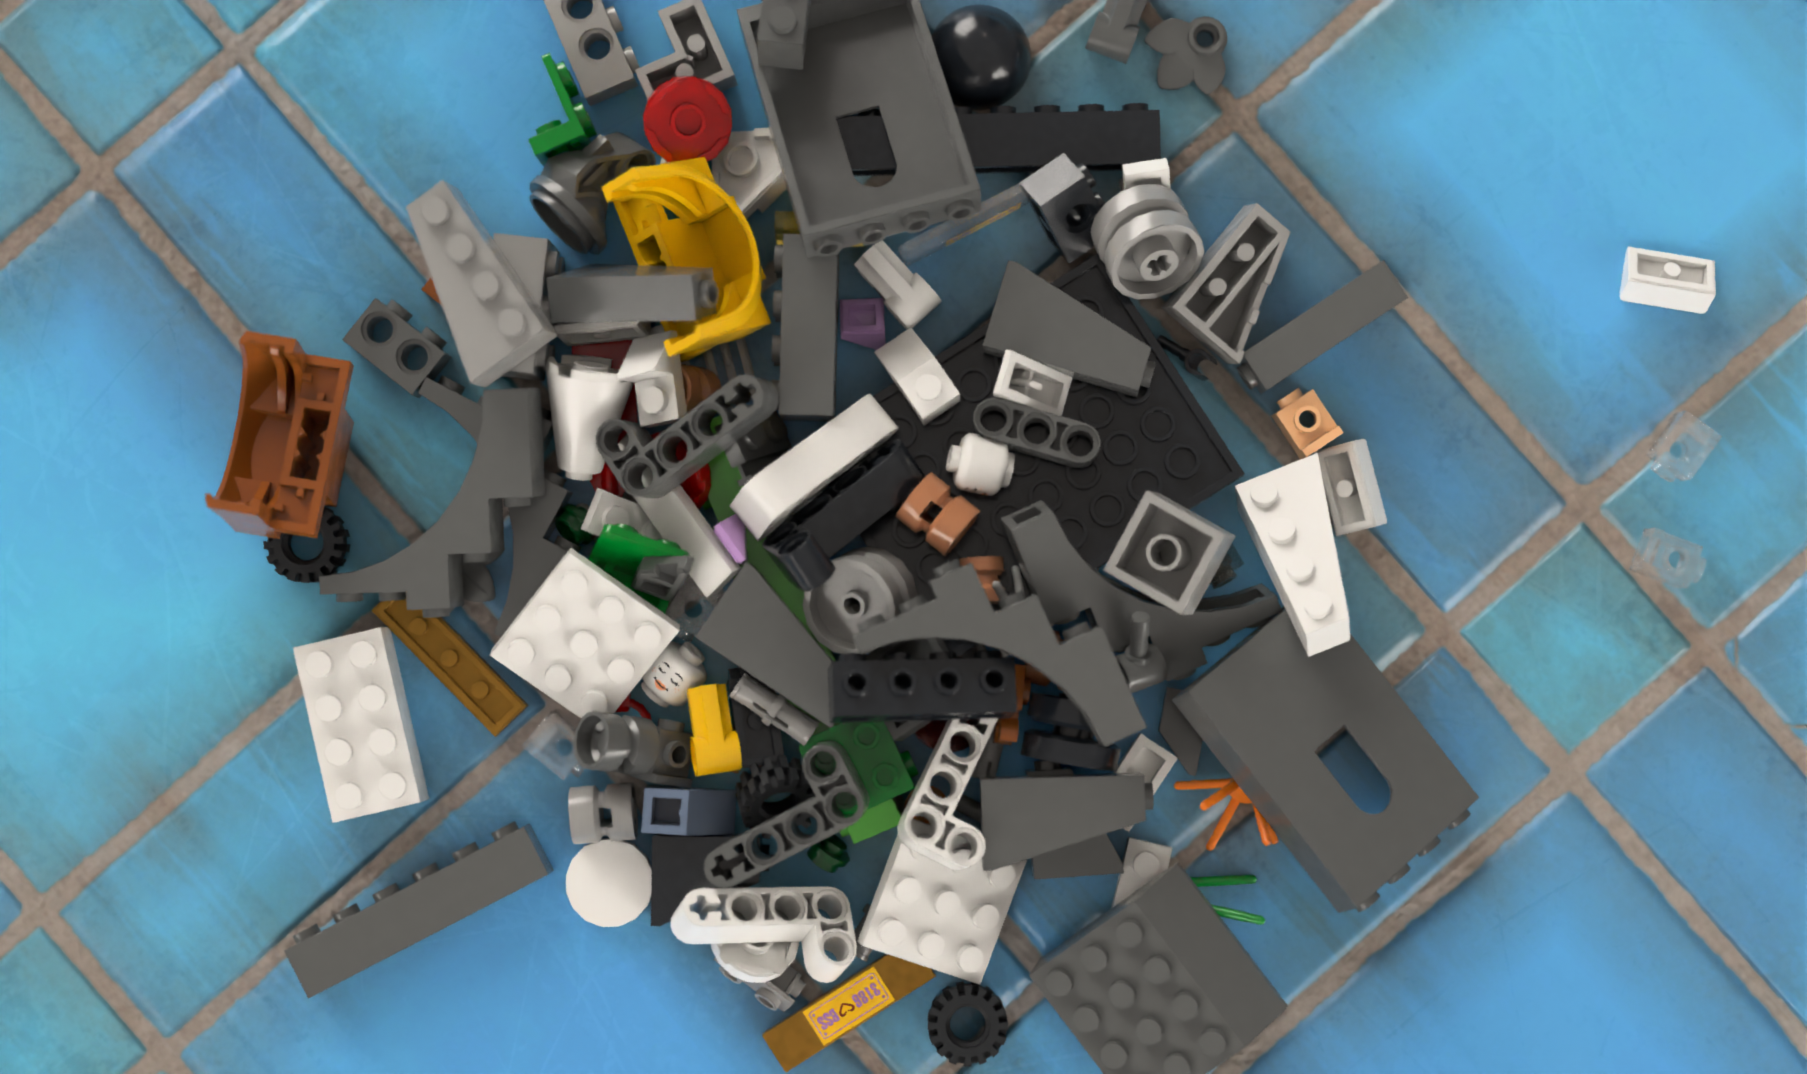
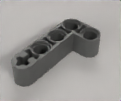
(693, 429)
(784, 825)

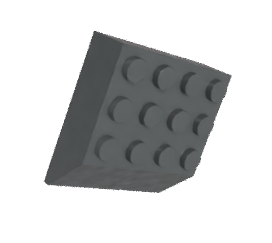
(1158, 983)

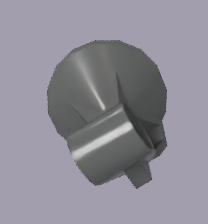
(570, 189)

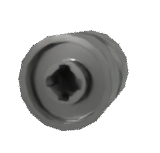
(616, 743)

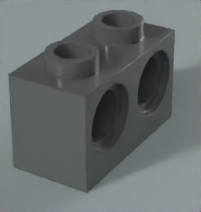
(393, 354)

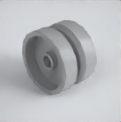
(1147, 241)
(862, 586)

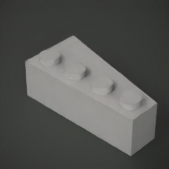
(479, 291)

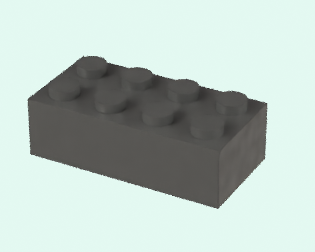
(808, 332)

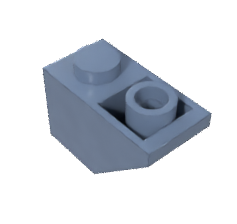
(688, 810)

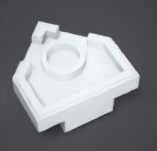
(750, 170)

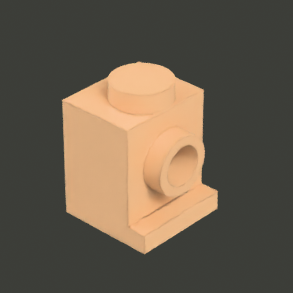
(1303, 439)

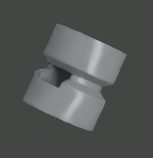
(587, 813)

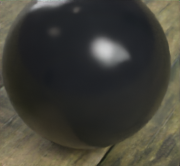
(982, 56)

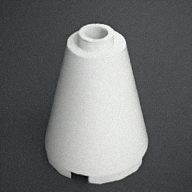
(581, 399)

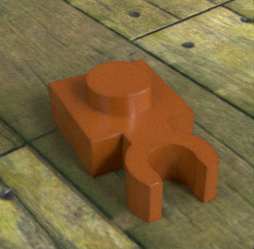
(1007, 729)

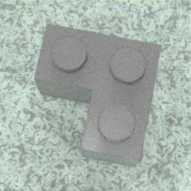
(695, 48)

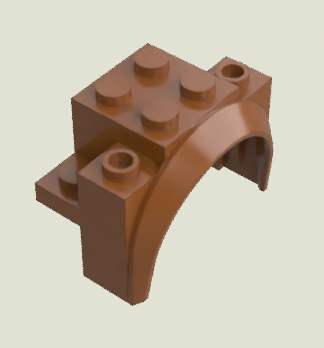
(285, 440)

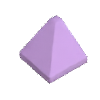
(863, 322)
(733, 536)

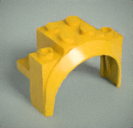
(706, 234)

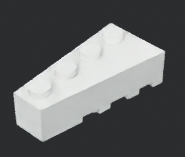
(1296, 542)

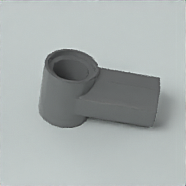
(1116, 29)

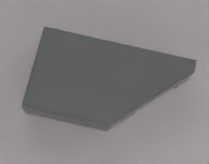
(662, 575)
(1179, 733)

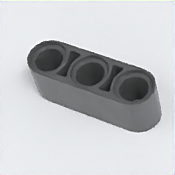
(1059, 428)

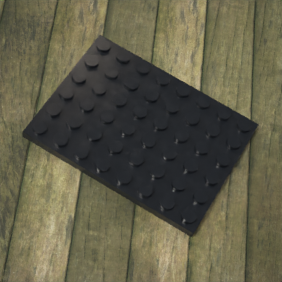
(1146, 444)

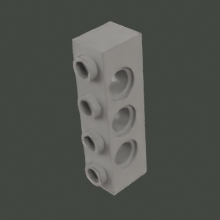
(600, 77)

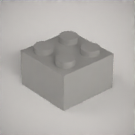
(1169, 553)

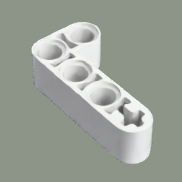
(811, 466)
(940, 810)
(708, 918)

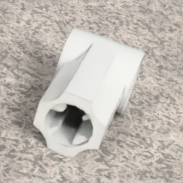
(904, 293)

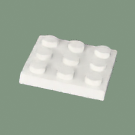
(584, 638)
(937, 912)

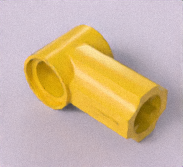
(714, 743)

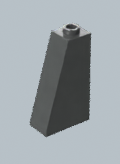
(632, 293)
(1321, 328)
(1064, 334)
(769, 642)
(1049, 812)

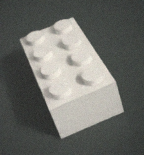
(361, 724)

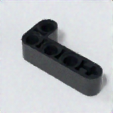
(841, 513)

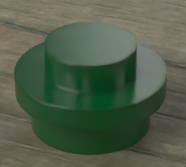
(570, 523)
(829, 854)

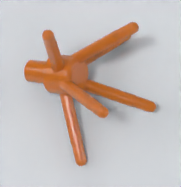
(1228, 787)

